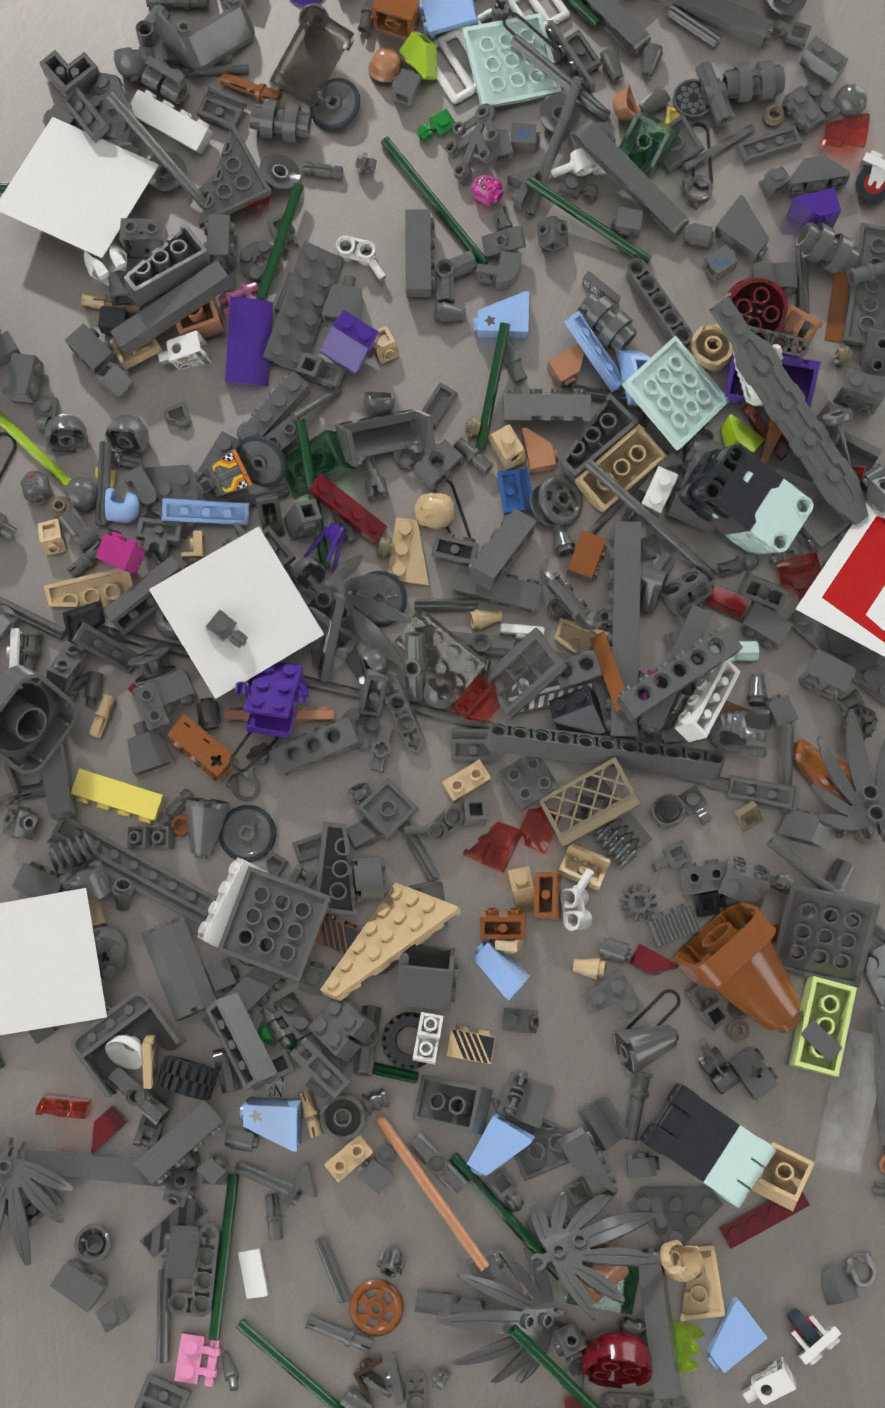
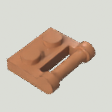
(793, 324)

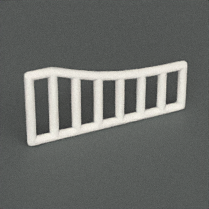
(442, 43)

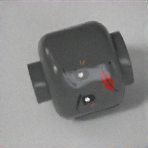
(36, 487)

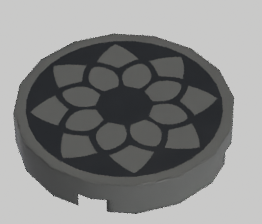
(689, 100)

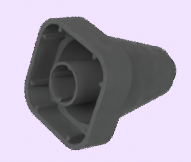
(32, 719)

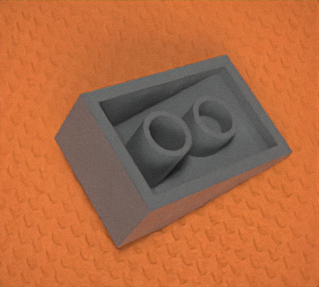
(452, 1104)

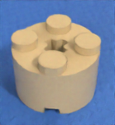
(703, 340)

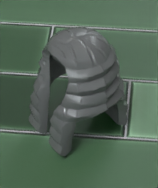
(735, 728)

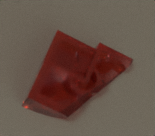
(847, 131)
(495, 847)
(64, 1106)

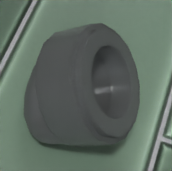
(359, 792)

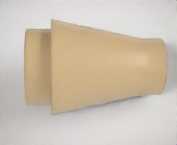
(483, 618)
(590, 967)

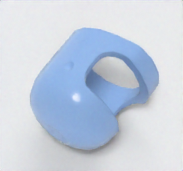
(121, 510)

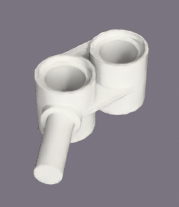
(580, 163)
(357, 247)
(574, 912)

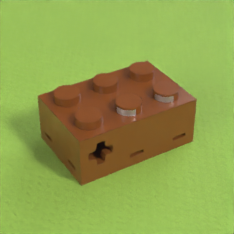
(201, 748)

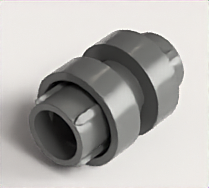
(763, 81)
(287, 121)
(820, 244)
(613, 328)

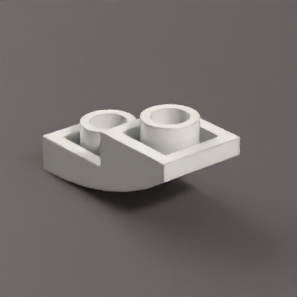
(427, 1038)

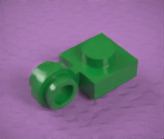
(441, 123)
(267, 1036)

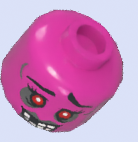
(487, 189)

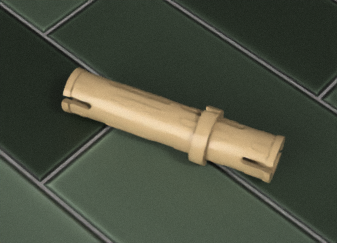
(97, 301)

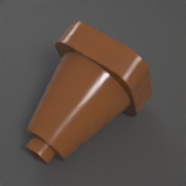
(742, 965)

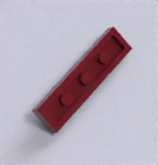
(347, 508)
(758, 1220)

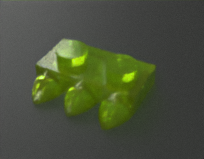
(683, 1337)

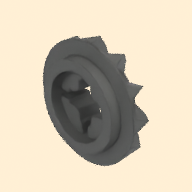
(868, 716)

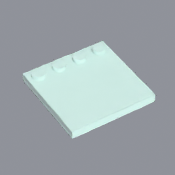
(500, 70)
(675, 393)

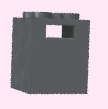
(427, 977)

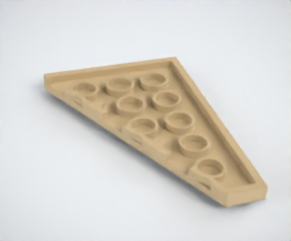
(397, 924)

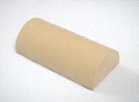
(625, 463)

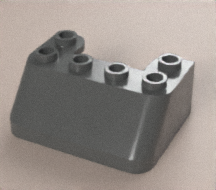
(132, 1017)

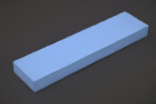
(594, 351)
(205, 511)

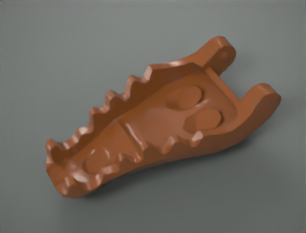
(813, 768)

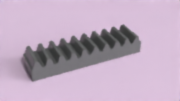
(627, 820)

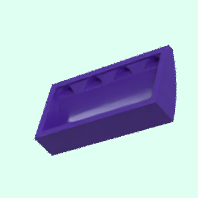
(247, 338)

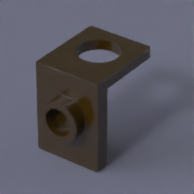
(366, 1365)

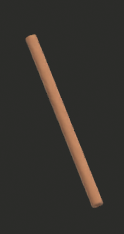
(433, 1194)

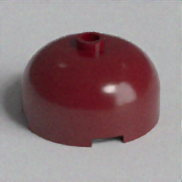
(760, 303)
(619, 1353)

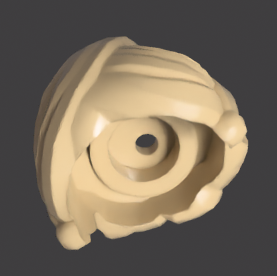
(434, 510)
(681, 1261)

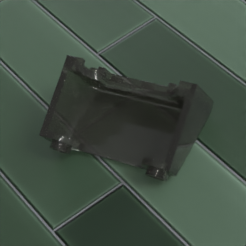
(311, 57)

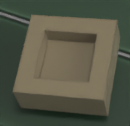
(749, 815)

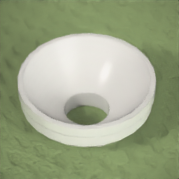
(125, 1051)

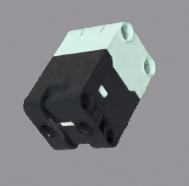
(746, 500)
(708, 1144)

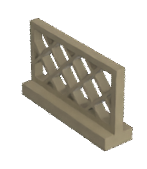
(599, 819)

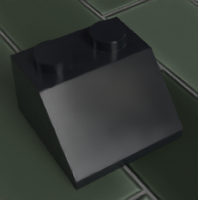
(578, 712)

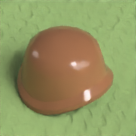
(385, 65)
(625, 104)

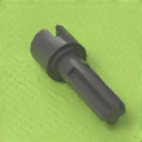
(374, 481)

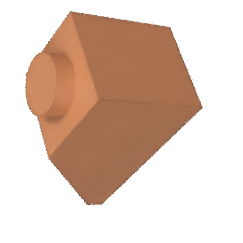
(566, 366)
(538, 452)

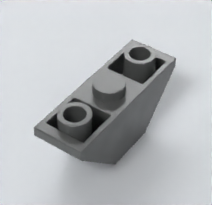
(816, 174)

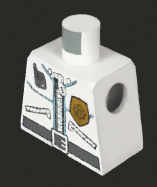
(186, 351)
(777, 1376)

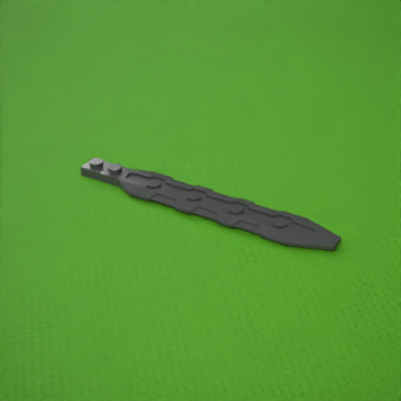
(791, 413)

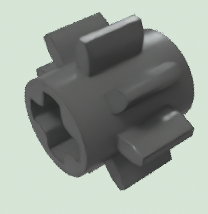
(390, 1262)

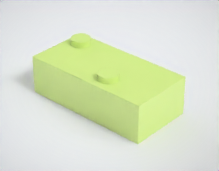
(831, 1007)

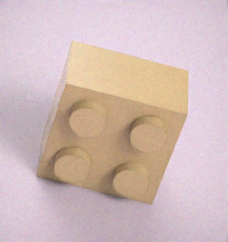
(784, 1177)

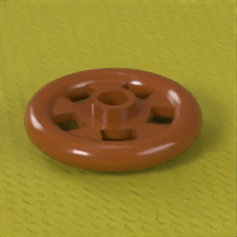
(359, 1297)

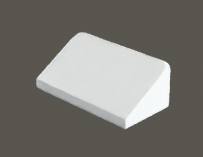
(253, 1273)

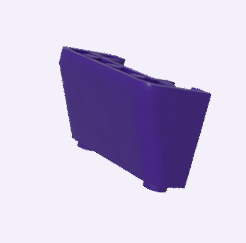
(799, 370)

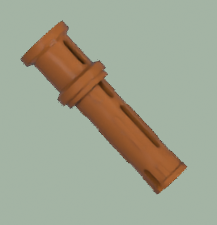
(259, 91)

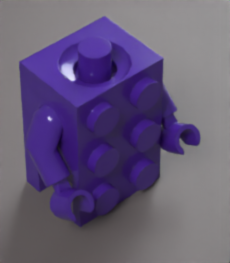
(274, 699)

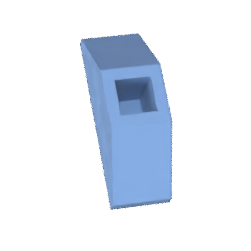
(629, 362)

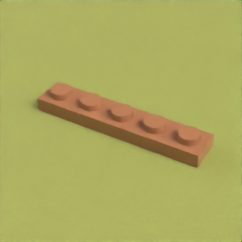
(304, 715)

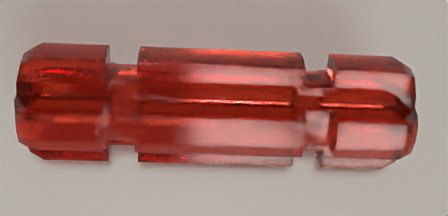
(755, 419)

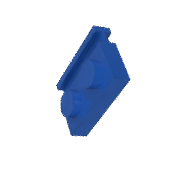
(514, 490)

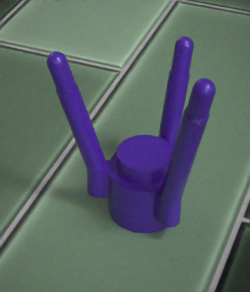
(335, 534)

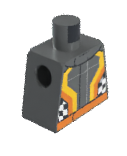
(225, 475)

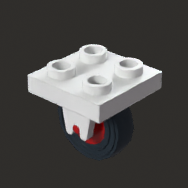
(871, 179)
(805, 1329)

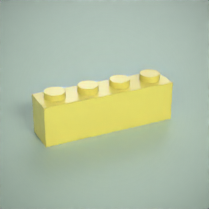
(117, 795)

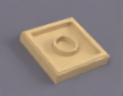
(149, 1056)

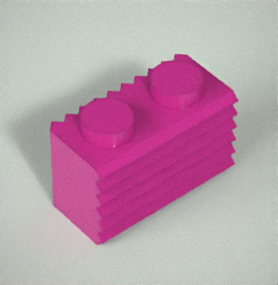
(120, 553)

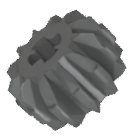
(630, 902)

